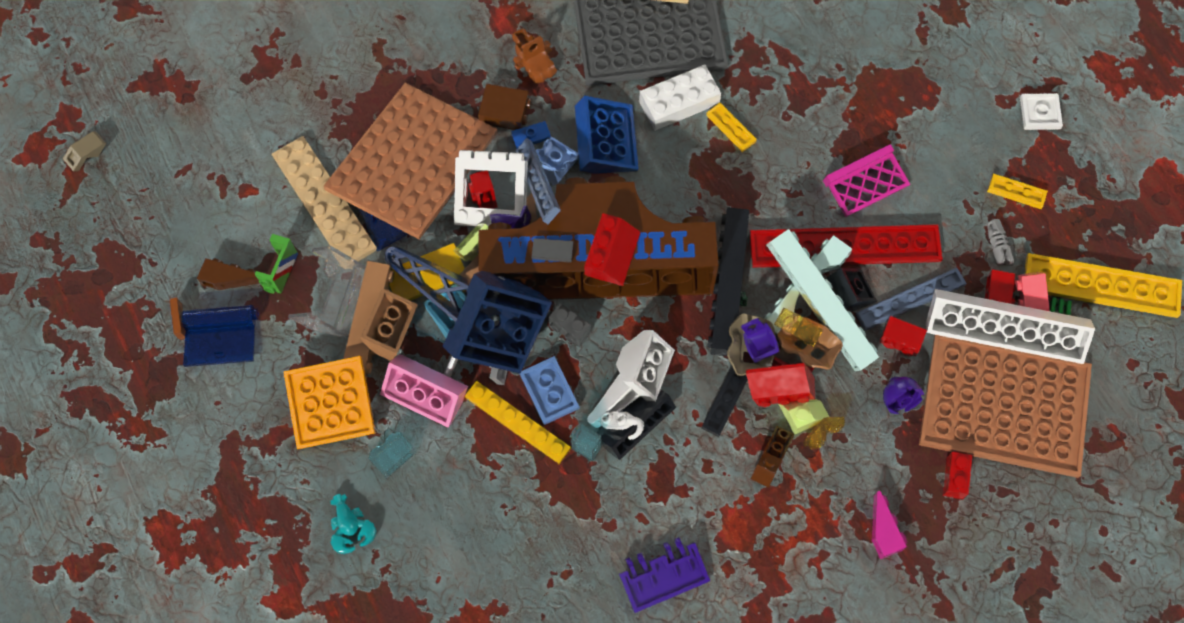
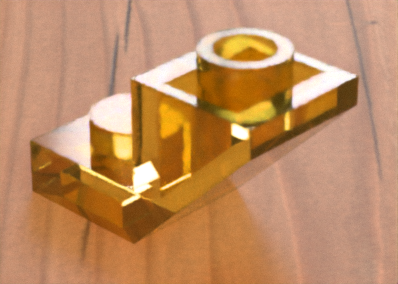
(798, 327)
(818, 435)

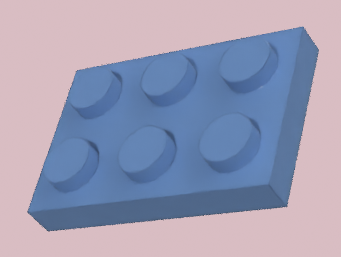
(549, 390)

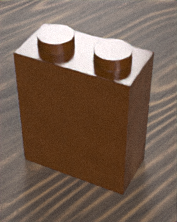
(504, 107)

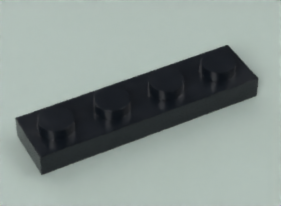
(724, 403)

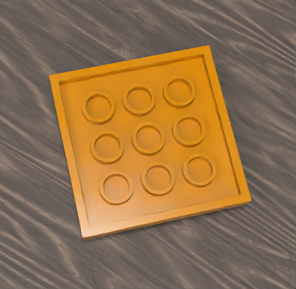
(329, 402)

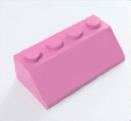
(423, 390)

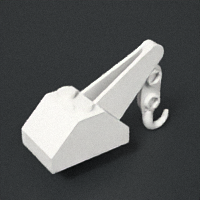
(642, 371)

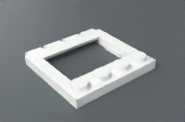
(482, 161)

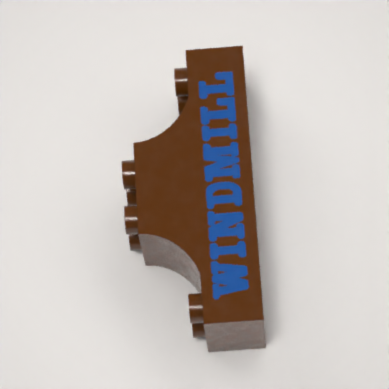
(666, 261)

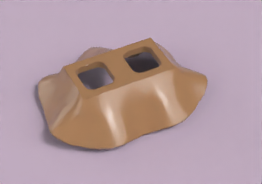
(827, 342)

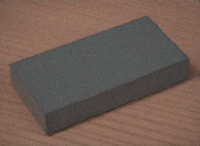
(552, 250)

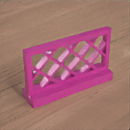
(860, 166)

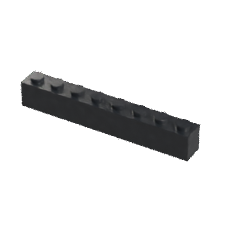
(730, 279)

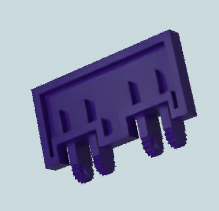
(665, 578)

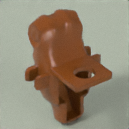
(533, 56)

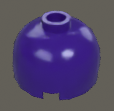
(902, 393)

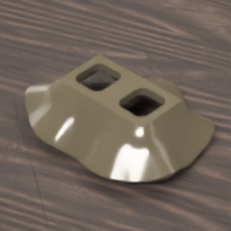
(738, 346)

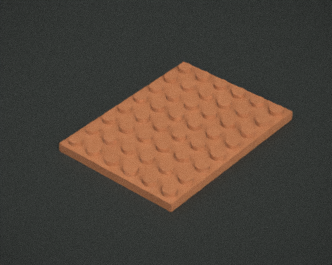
(407, 160)
(1006, 406)

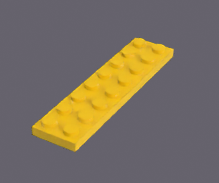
(1108, 285)

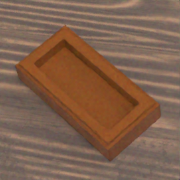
(176, 313)

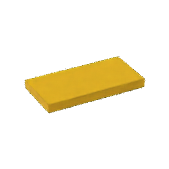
(443, 257)

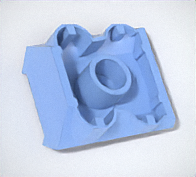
(556, 159)

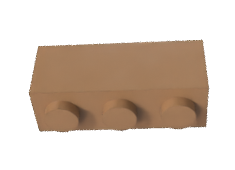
(388, 324)

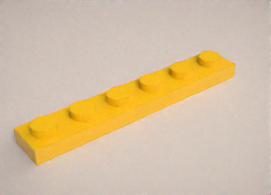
(518, 422)

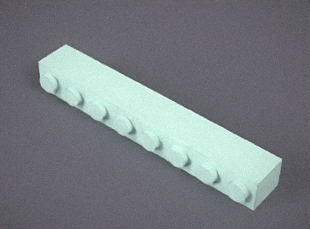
(822, 300)

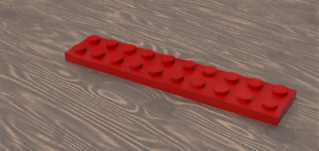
(868, 244)

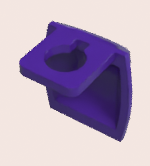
(513, 220)
(759, 340)

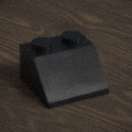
(852, 288)

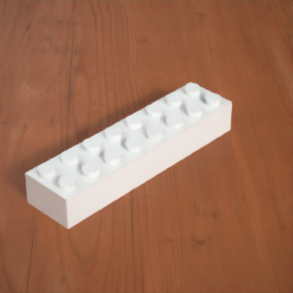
(1009, 326)

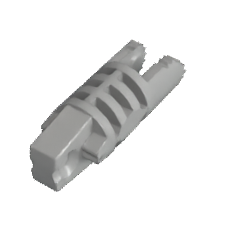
(999, 243)

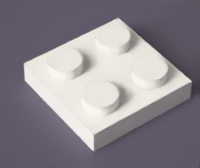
(1041, 111)

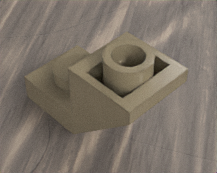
(86, 147)

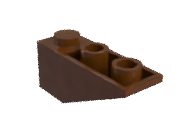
(224, 276)
(772, 456)

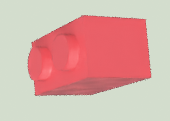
(1033, 290)

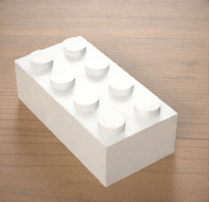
(679, 97)

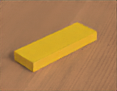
(731, 127)
(1017, 191)

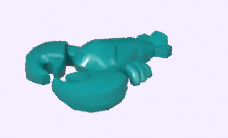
(348, 525)

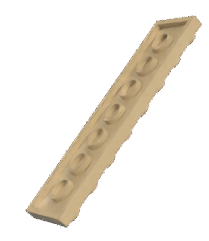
(328, 211)

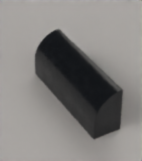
(650, 412)

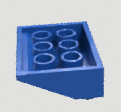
(605, 136)

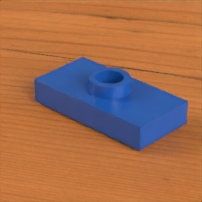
(536, 133)

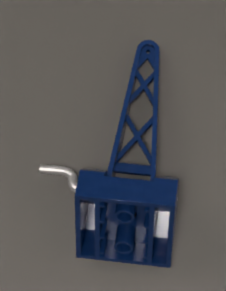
(474, 334)

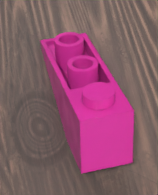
(885, 532)

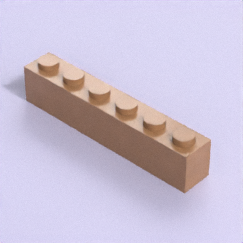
(375, 278)

